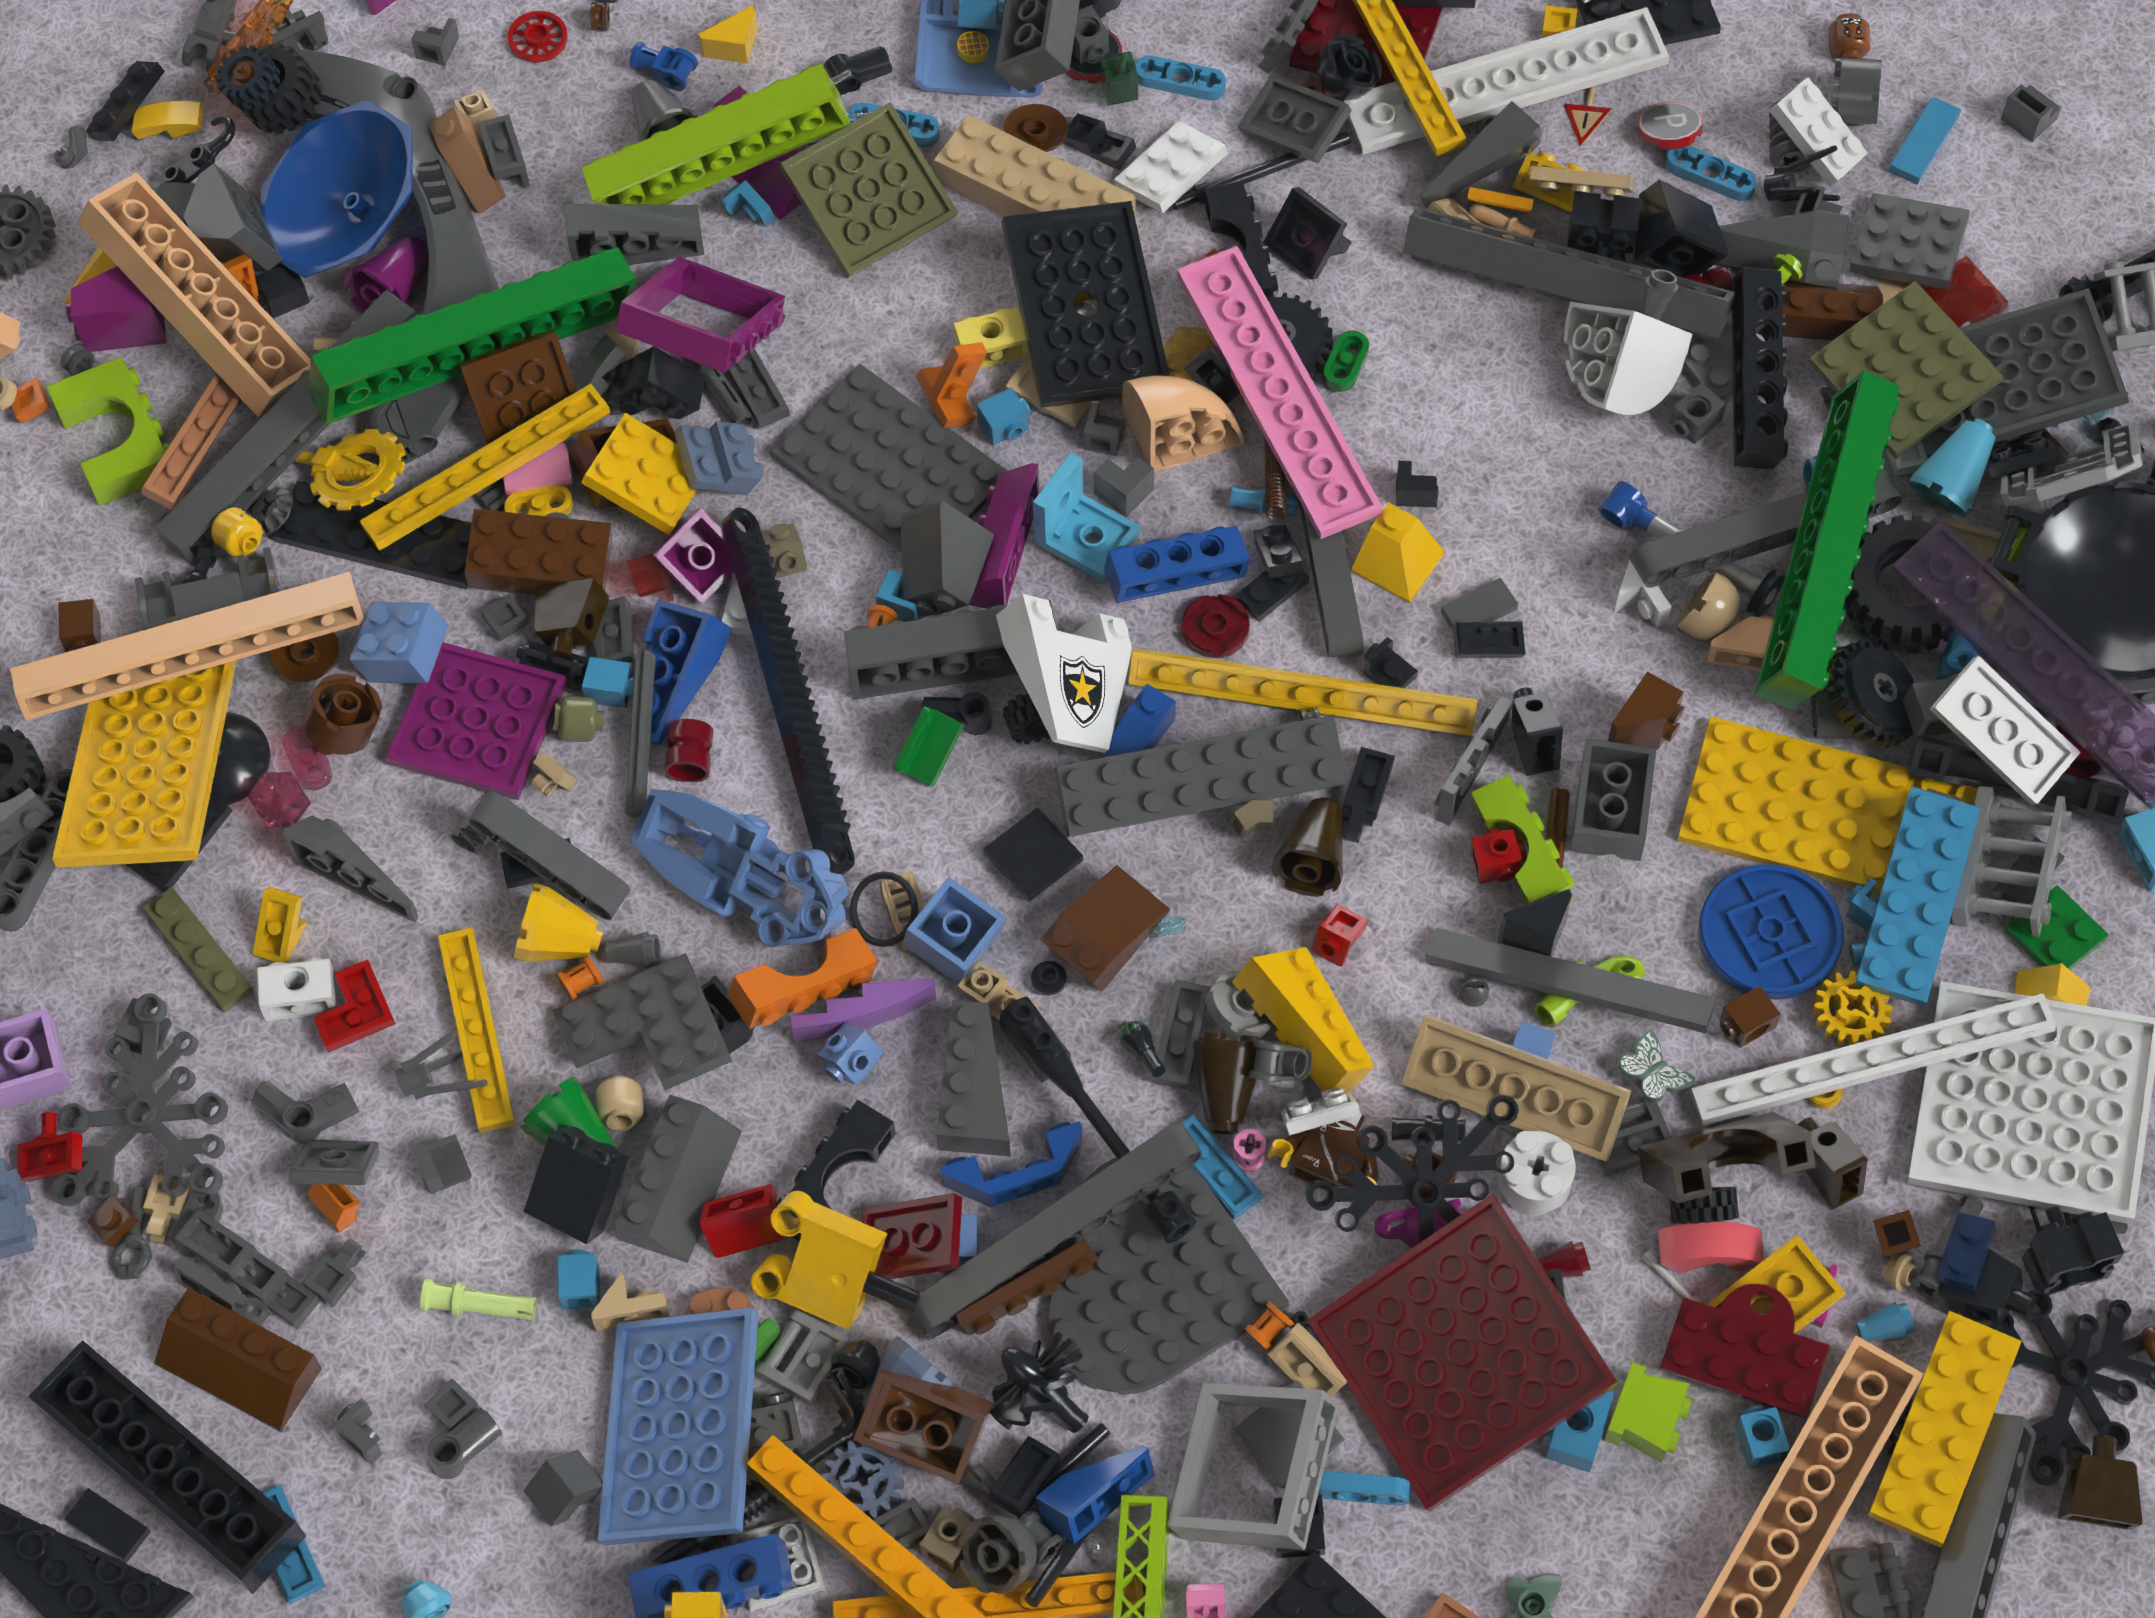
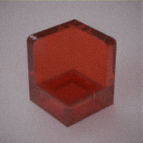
(649, 576)

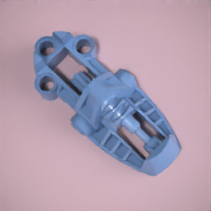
(739, 866)

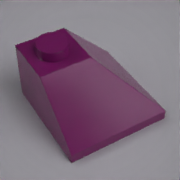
(696, 555)

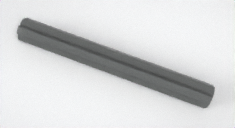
(640, 733)

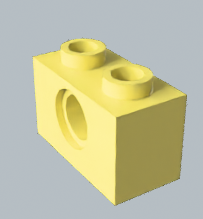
(1002, 324)

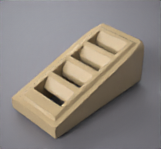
(889, 887)

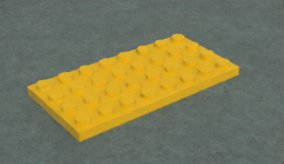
(145, 772)
(1799, 804)

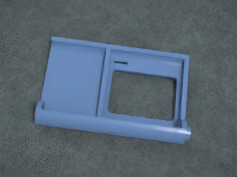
(942, 69)

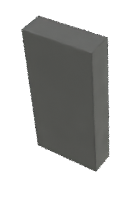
(1482, 604)

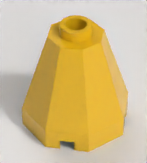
(555, 928)

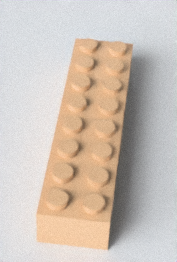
(194, 292)

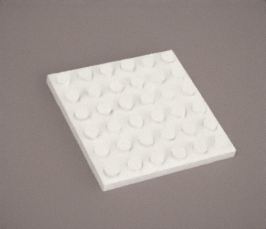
(2061, 1128)

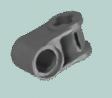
(1280, 1061)

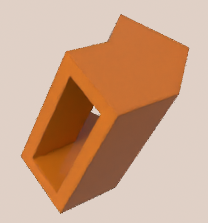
(335, 1204)

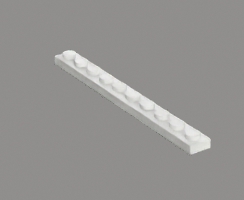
(1873, 1059)

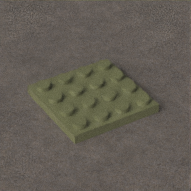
(868, 189)
(1920, 351)

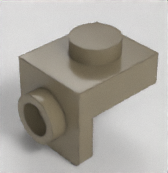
(786, 549)

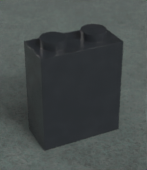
(576, 1183)

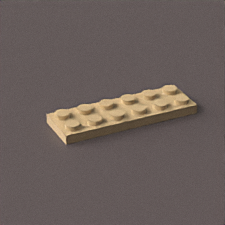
(1549, 1096)

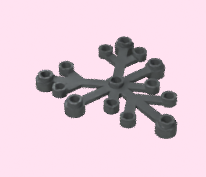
(181, 1153)

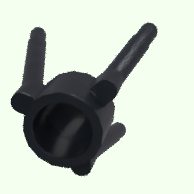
(1784, 187)

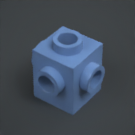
(849, 1054)

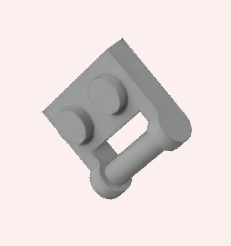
(810, 1363)

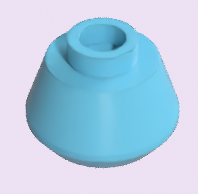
(425, 1600)

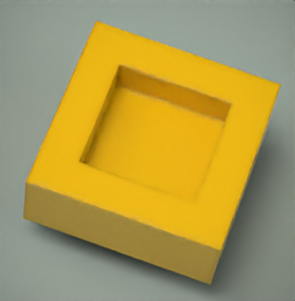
(1558, 20)

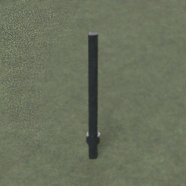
(1253, 173)

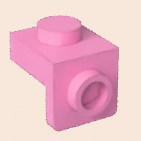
(1205, 1601)

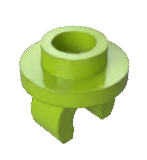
(1788, 266)

